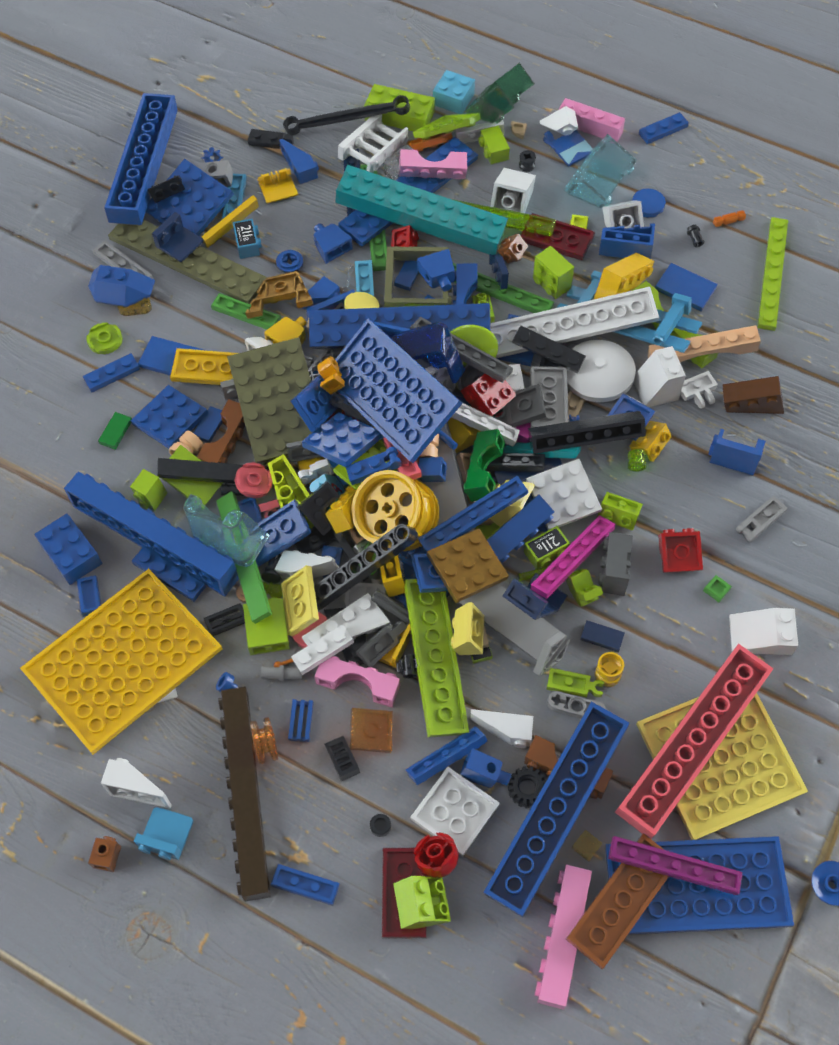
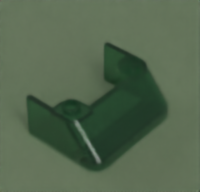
(501, 95)

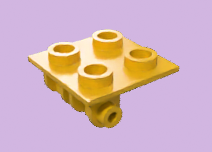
(277, 186)

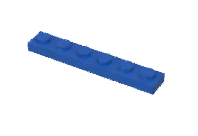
(474, 514)

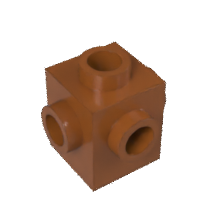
(512, 248)

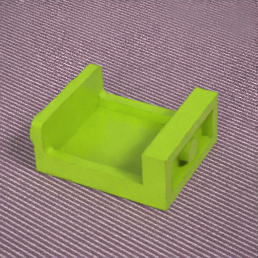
(270, 633)

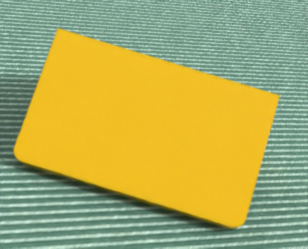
(395, 653)

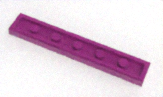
(675, 865)

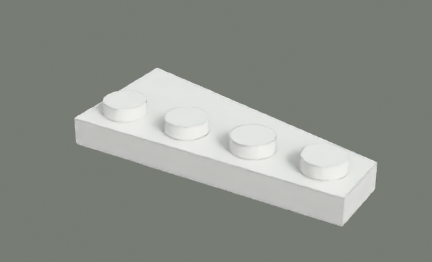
(358, 618)

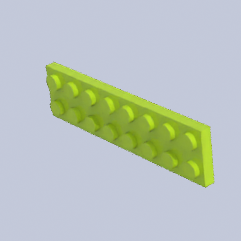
(436, 662)

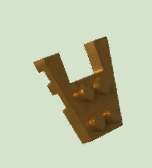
(279, 288)

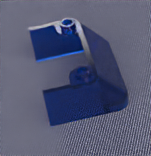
(434, 343)

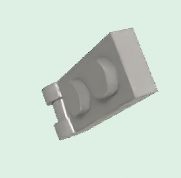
(762, 518)

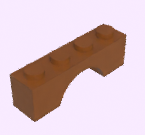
(221, 449)
(543, 757)

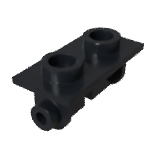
(166, 189)

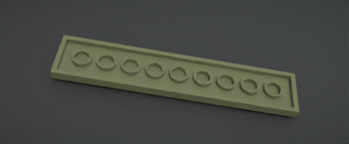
(200, 265)

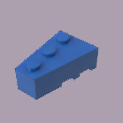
(625, 242)

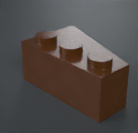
(754, 396)

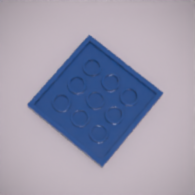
(197, 203)

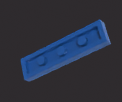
(169, 574)
(446, 755)

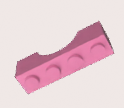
(414, 165)
(335, 672)

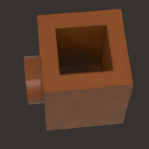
(104, 854)

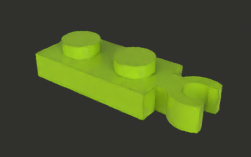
(573, 683)

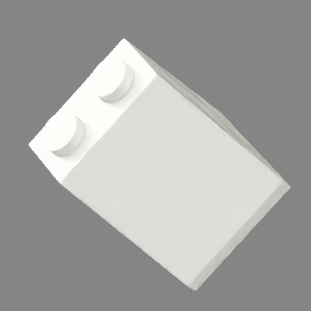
(512, 190)
(660, 378)

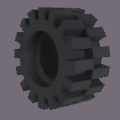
(517, 778)

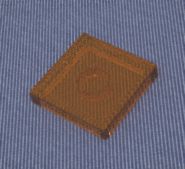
(371, 730)

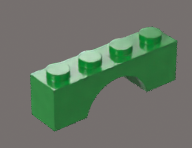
(487, 447)

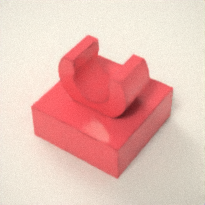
(268, 506)

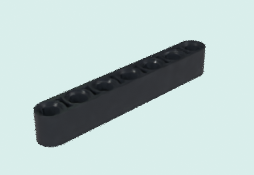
(367, 565)

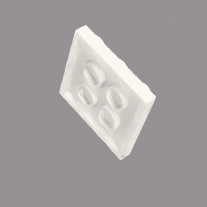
(566, 492)
(455, 809)

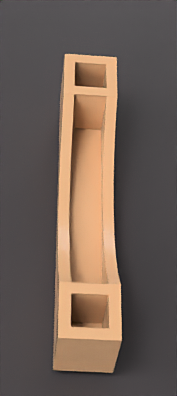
(732, 341)

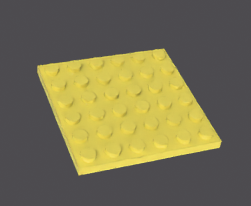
(741, 777)

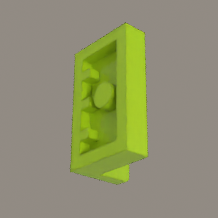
(620, 510)

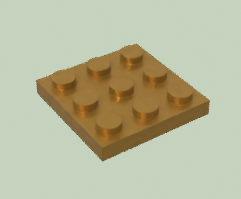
(467, 565)

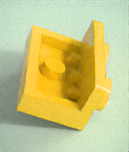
(655, 440)

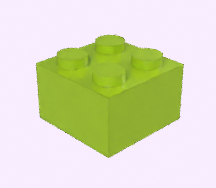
(553, 272)

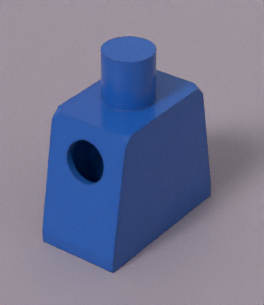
(331, 241)
(437, 269)
(483, 769)

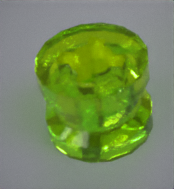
(636, 460)

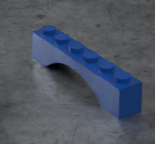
(465, 282)

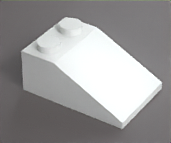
(765, 631)
(128, 783)

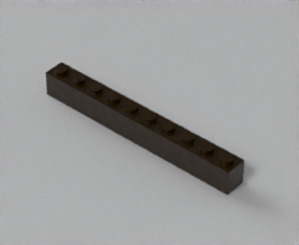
(245, 795)

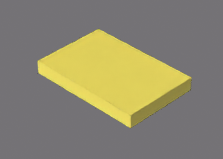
(299, 601)

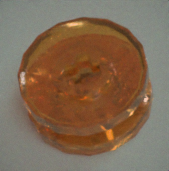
(264, 740)

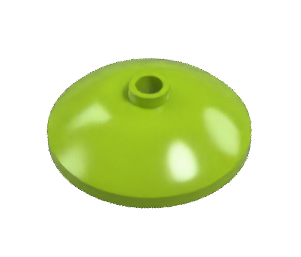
(478, 337)

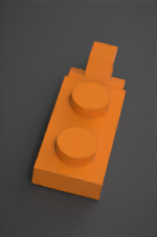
(418, 144)

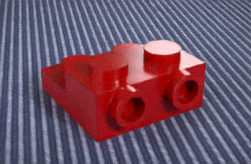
(680, 550)

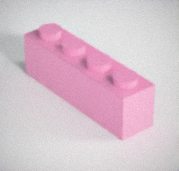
(596, 121)

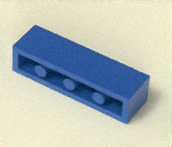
(520, 526)

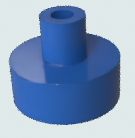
(226, 682)

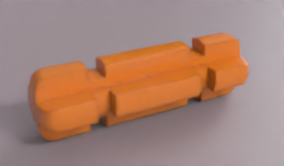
(729, 218)

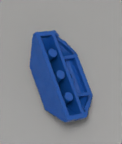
(119, 286)

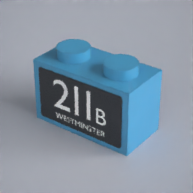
(246, 238)

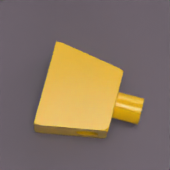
(286, 330)

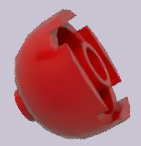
(436, 855)

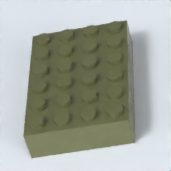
(265, 385)

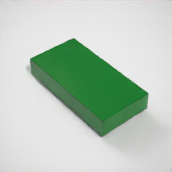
(115, 430)

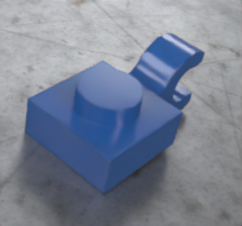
(334, 552)

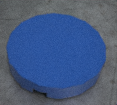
(651, 200)

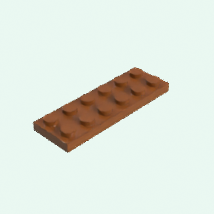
(616, 910)

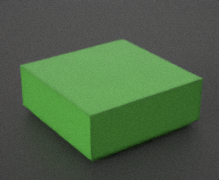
(717, 588)

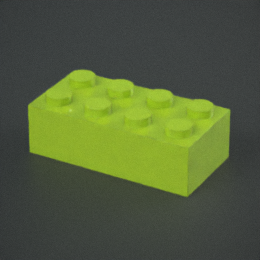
(420, 113)

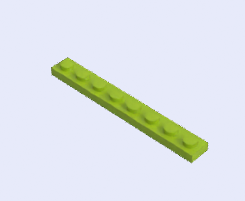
(772, 274)

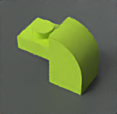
(582, 587)

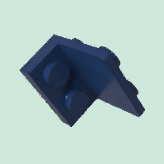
(176, 239)

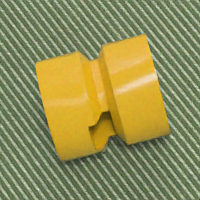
(609, 669)

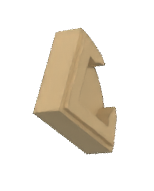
(518, 129)

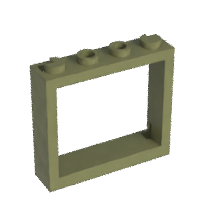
(409, 254)

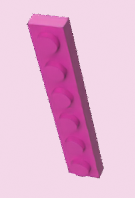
(572, 557)

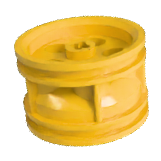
(372, 506)

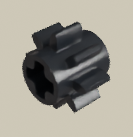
(407, 666)

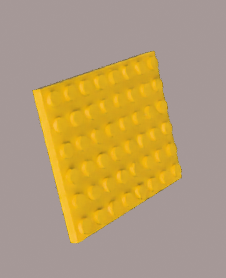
(121, 660)

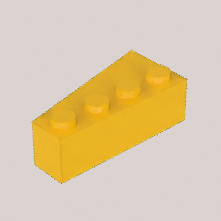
(624, 275)

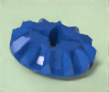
(294, 256)

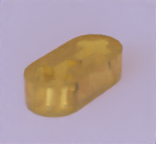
(136, 309)

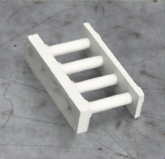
(367, 131)

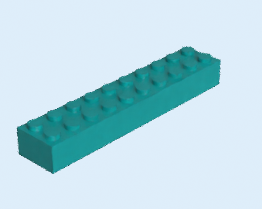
(421, 210)

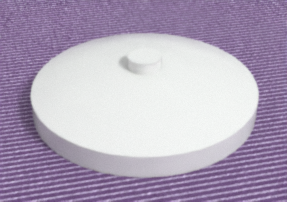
(604, 373)

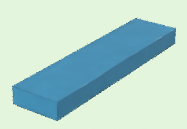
(238, 189)

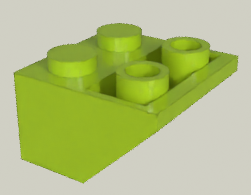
(421, 902)

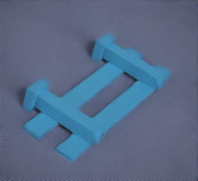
(668, 320)

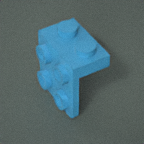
(164, 834)

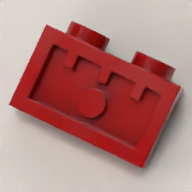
(404, 237)

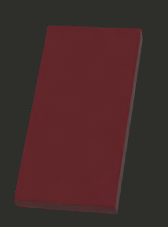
(566, 239)
(397, 865)

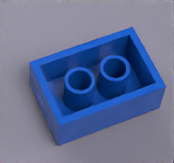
(68, 549)

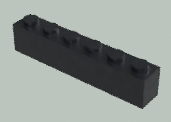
(587, 432)

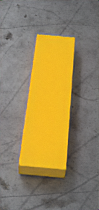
(226, 223)

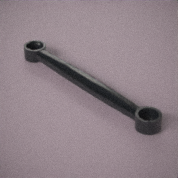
(347, 115)

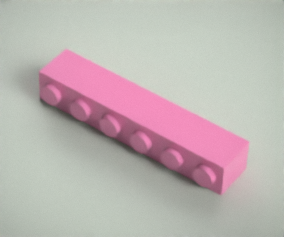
(561, 954)

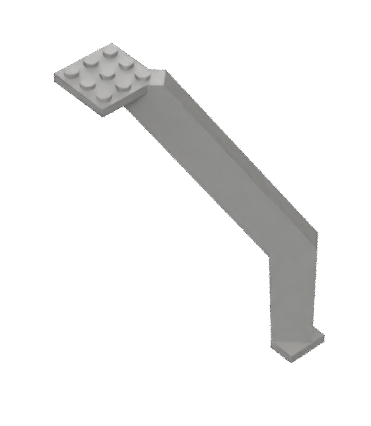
(532, 636)

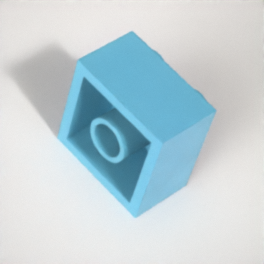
(454, 92)

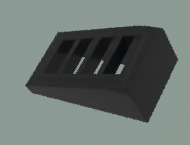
(348, 772)

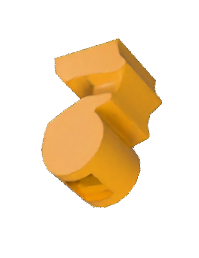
(332, 376)

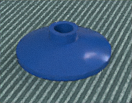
(825, 873)

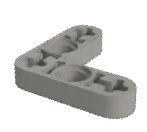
(572, 699)

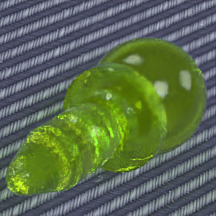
(273, 590)

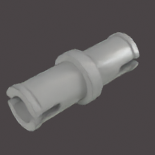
(280, 673)

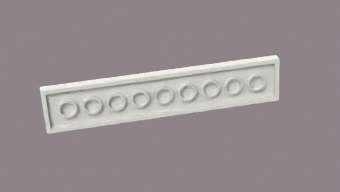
(580, 319)

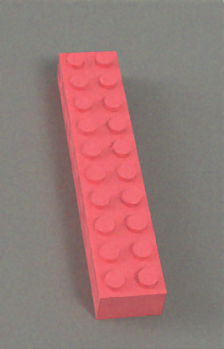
(693, 741)

